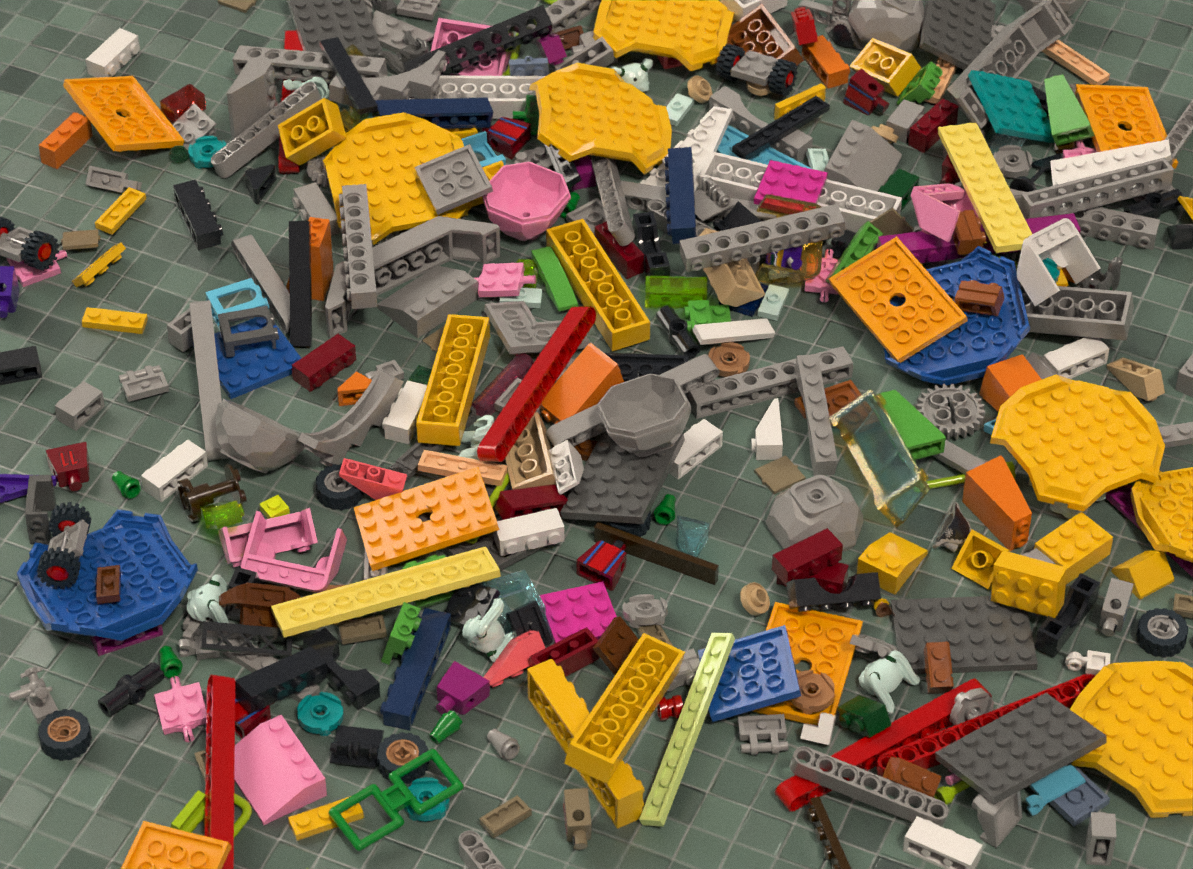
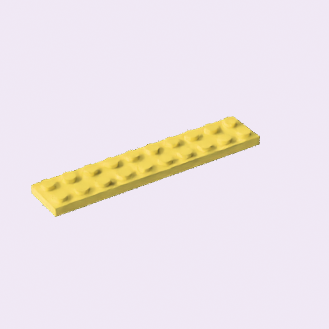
(985, 186)
(385, 591)

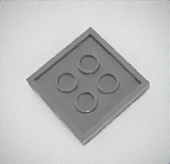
(453, 179)

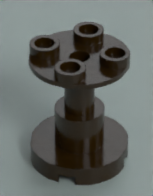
(202, 495)

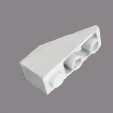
(566, 466)

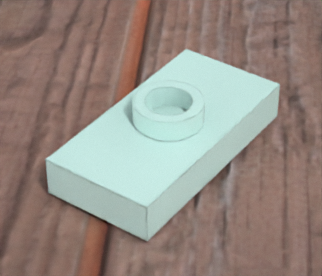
(678, 108)
(817, 158)
(530, 296)
(773, 302)

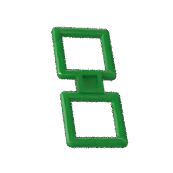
(395, 799)

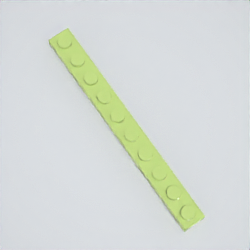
(687, 730)

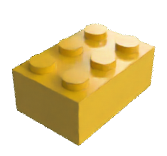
(312, 131)
(1076, 545)
(1028, 584)

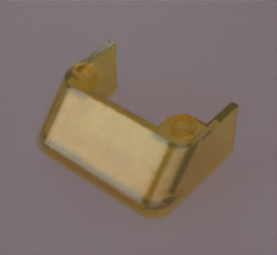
(811, 252)

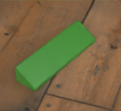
(860, 246)

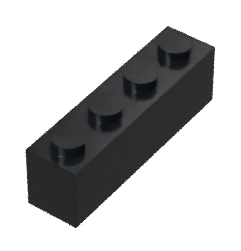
(197, 214)
(19, 365)
(280, 679)

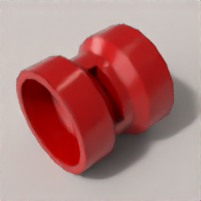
(670, 707)

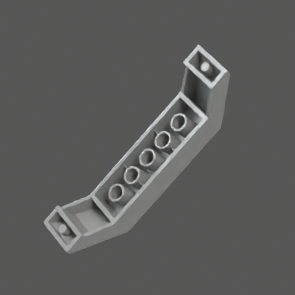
(1011, 53)
(413, 255)

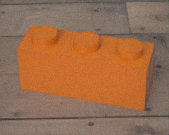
(826, 62)
(65, 140)

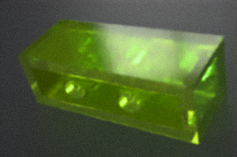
(674, 291)
(222, 514)

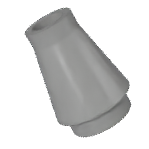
(505, 745)

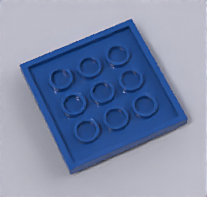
(254, 362)
(755, 674)

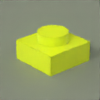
(274, 507)

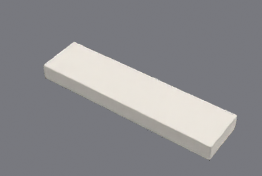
(733, 331)

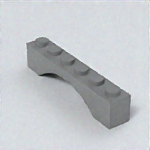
(793, 145)
(821, 439)

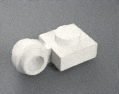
(1093, 661)

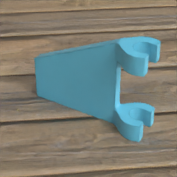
(1052, 787)

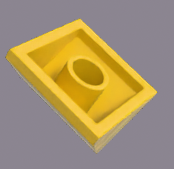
(978, 558)
(1146, 571)

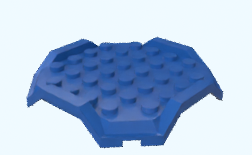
(980, 340)
(151, 580)

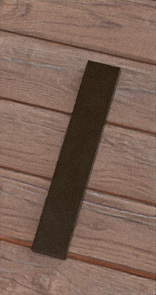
(659, 554)

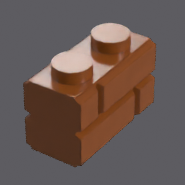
(968, 233)
(980, 297)
(938, 667)
(912, 776)

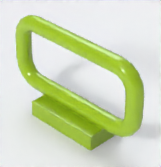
(194, 813)

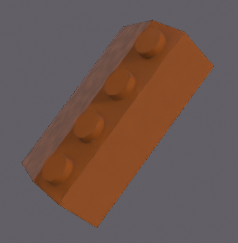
(763, 35)

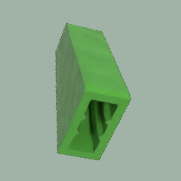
(1065, 113)
(916, 430)

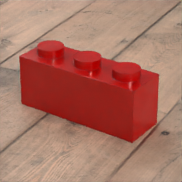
(804, 26)

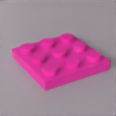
(791, 182)
(576, 609)

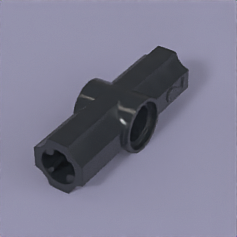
(1155, 204)
(678, 332)
(131, 689)

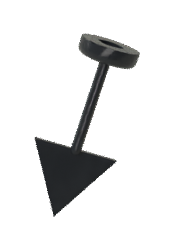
(1026, 184)

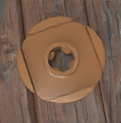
(735, 351)
(817, 701)

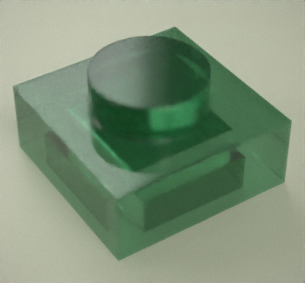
(421, 375)

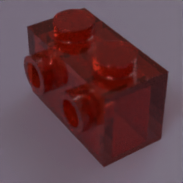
(180, 101)

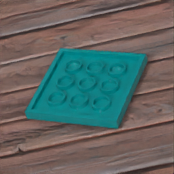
(1012, 106)

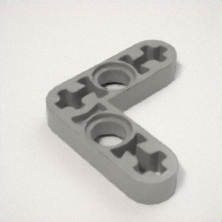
(835, 10)

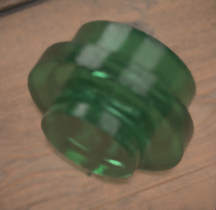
(178, 154)

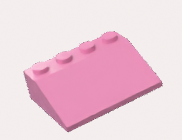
(451, 30)
(276, 771)

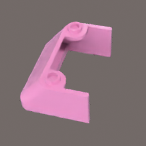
(939, 208)
(281, 532)
(261, 559)

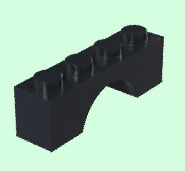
(647, 241)
(808, 593)
(1078, 602)
(356, 686)

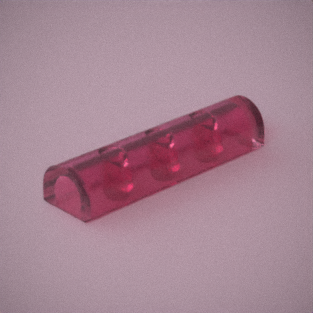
(515, 369)

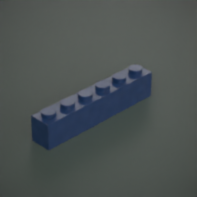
(442, 112)
(681, 194)
(416, 670)

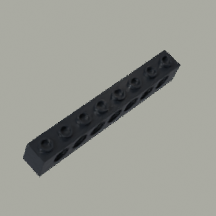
(483, 38)

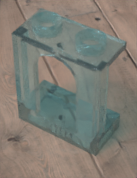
(512, 585)

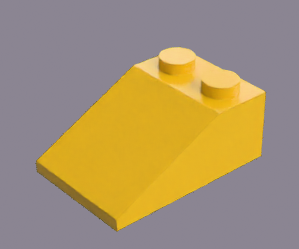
(887, 65)
(892, 559)

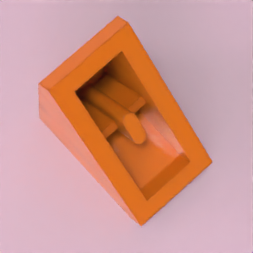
(352, 389)

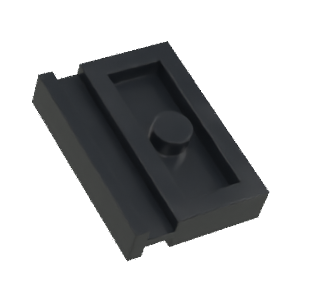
(529, 618)

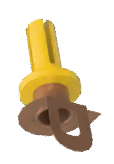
(882, 608)

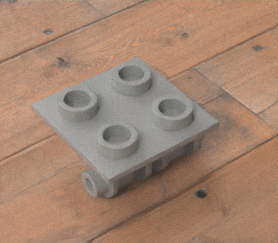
(194, 124)
(711, 200)

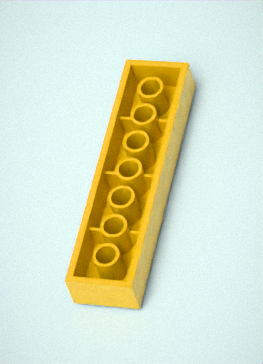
(599, 284)
(453, 380)
(624, 708)
(564, 715)

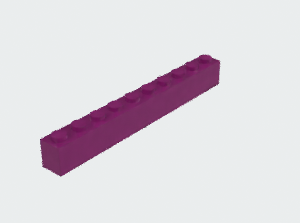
(932, 248)

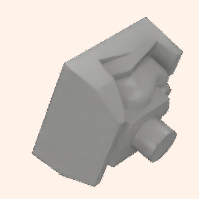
(999, 818)

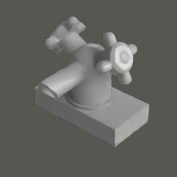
(36, 695)

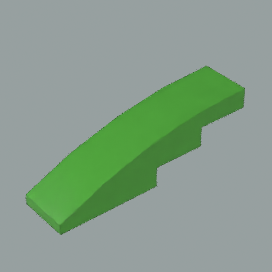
(555, 279)

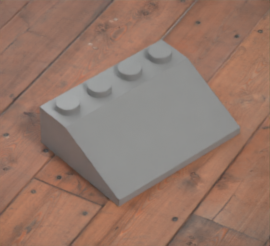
(251, 95)
(862, 158)
(430, 299)

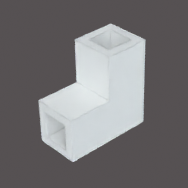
(822, 732)

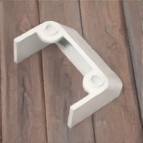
(1062, 245)

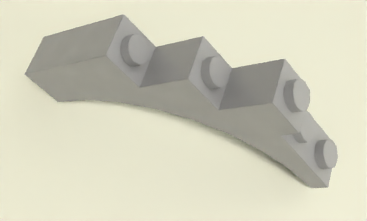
(417, 83)
(353, 427)

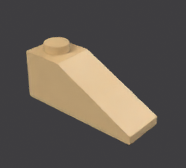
(1138, 378)

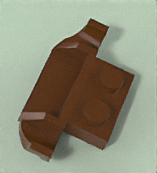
(256, 602)

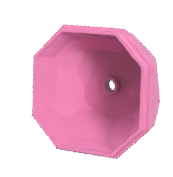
(526, 199)

